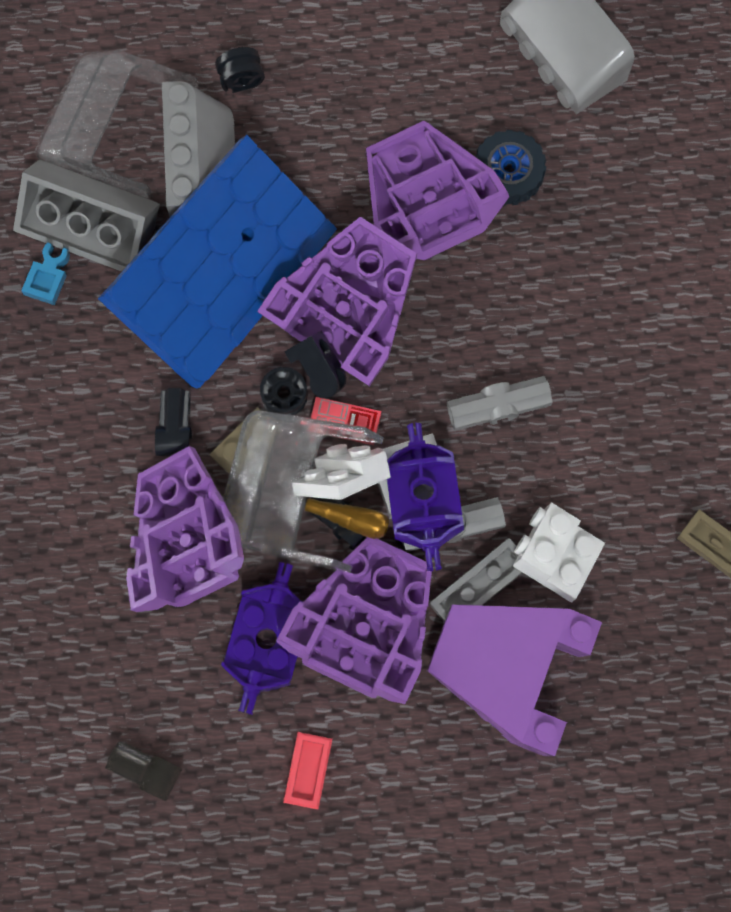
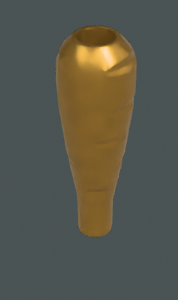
(354, 518)

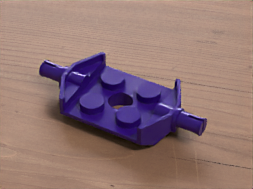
(428, 521)
(245, 661)

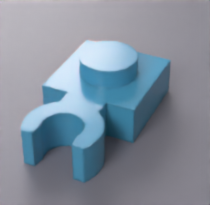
(46, 279)

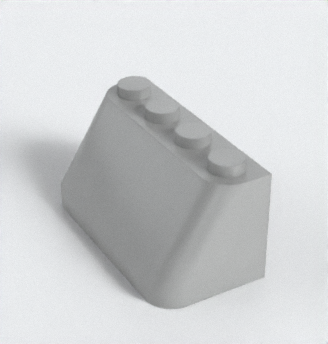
(572, 47)
(195, 138)

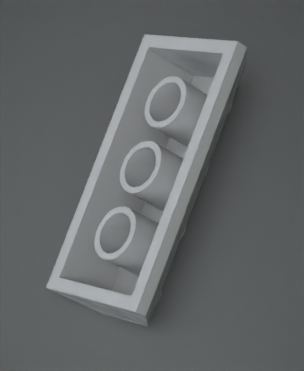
(83, 215)

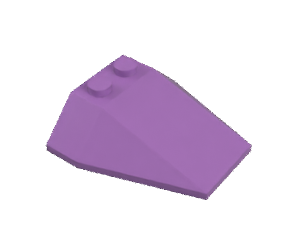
(430, 190)

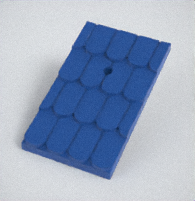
(216, 261)

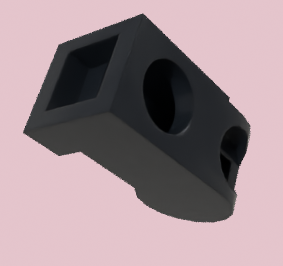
(320, 365)

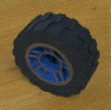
(526, 160)

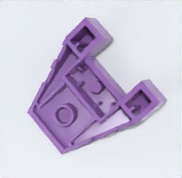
(500, 660)

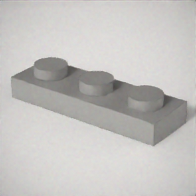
(481, 581)

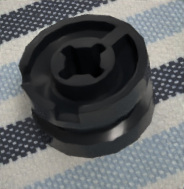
(239, 69)
(272, 385)

